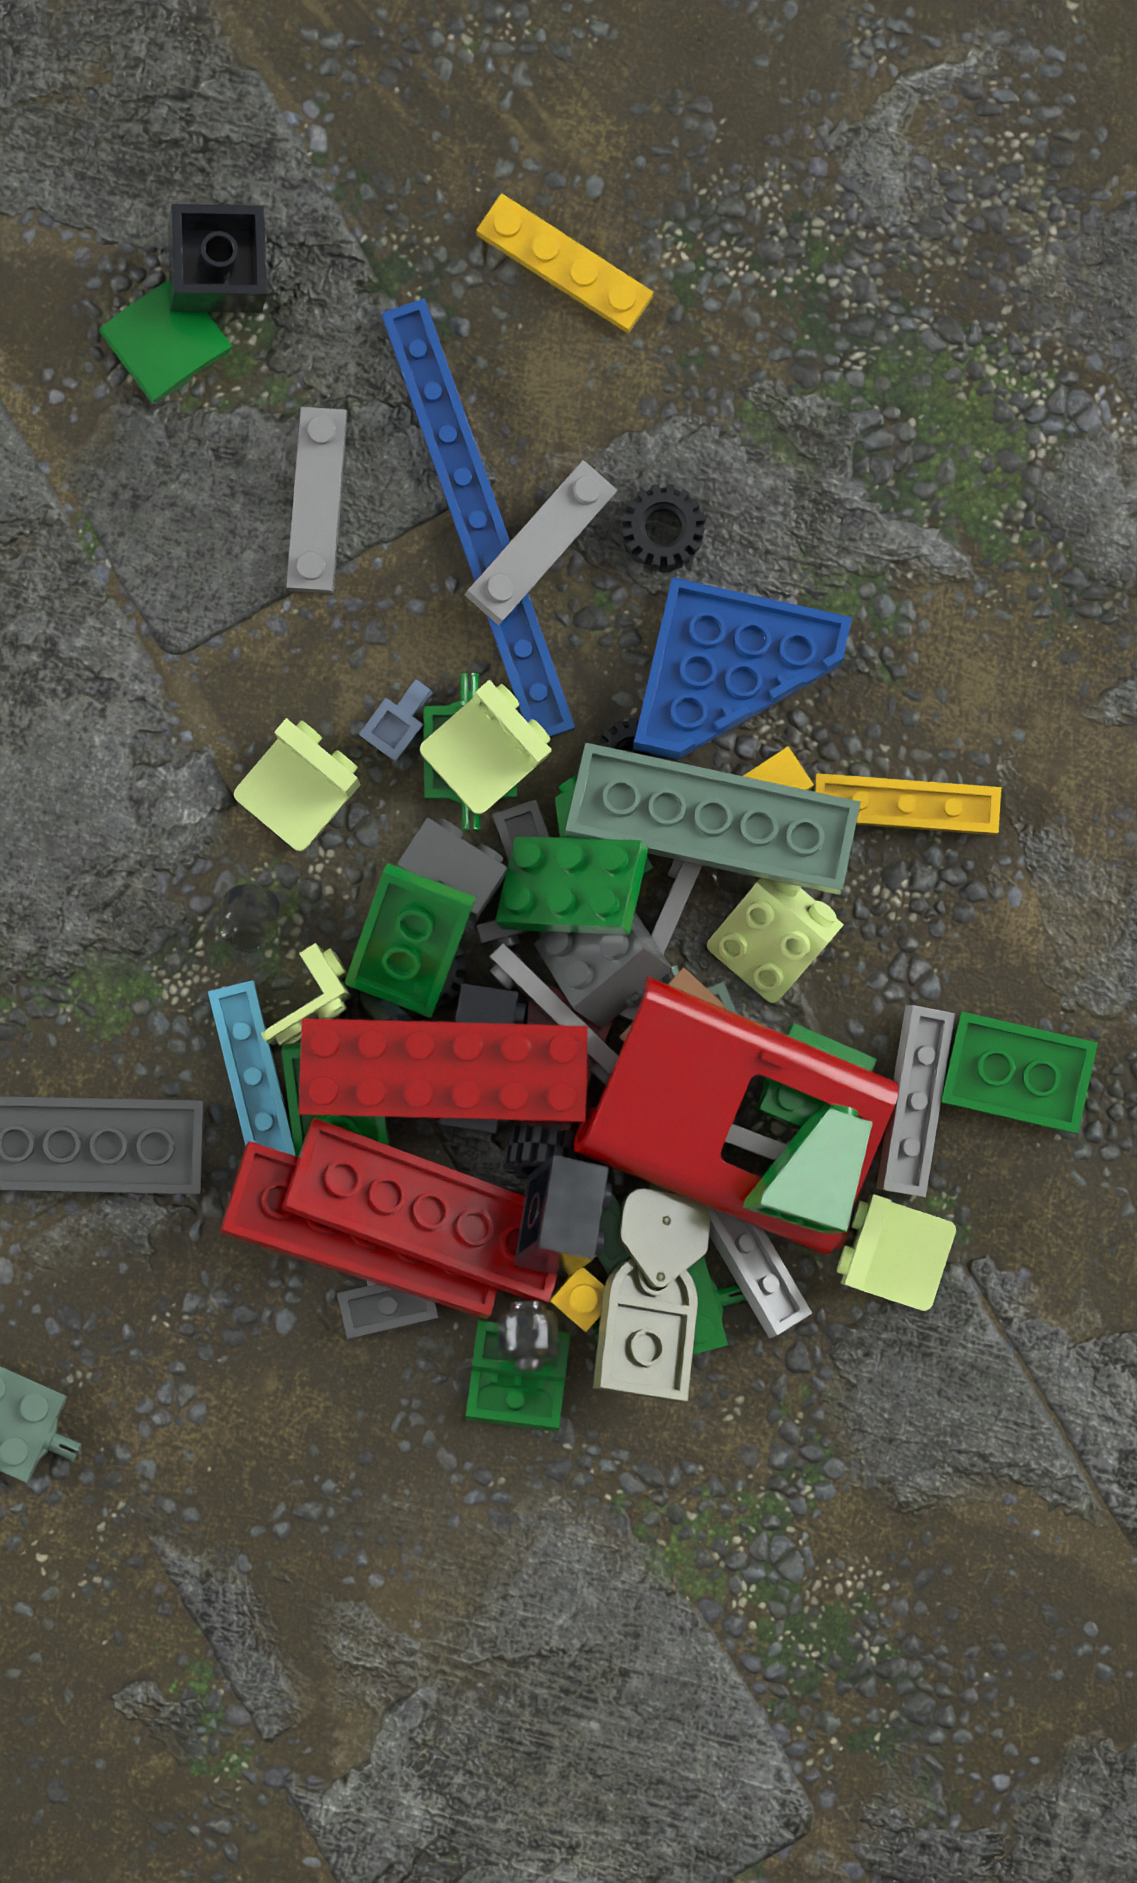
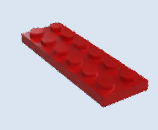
(443, 1070)
(413, 1208)
(257, 1218)

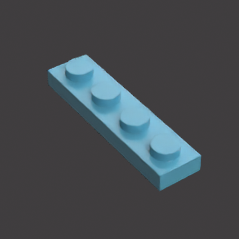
(251, 1067)

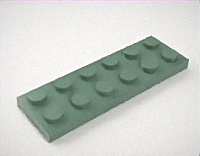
(714, 818)

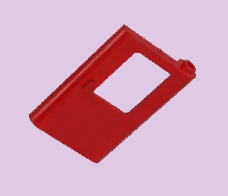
(682, 1089)

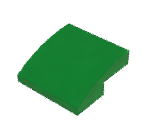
(161, 345)
(513, 1397)

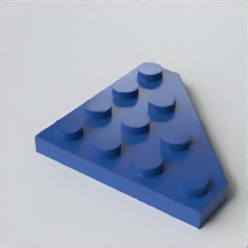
(727, 660)

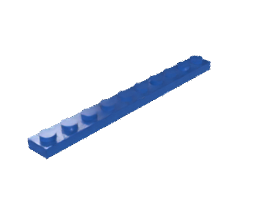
(474, 508)

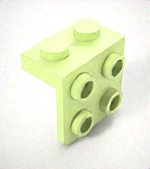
(486, 747)
(297, 785)
(773, 936)
(329, 974)
(896, 1252)

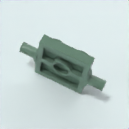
(29, 1425)

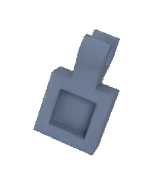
(393, 725)

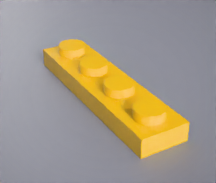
(564, 263)
(917, 803)

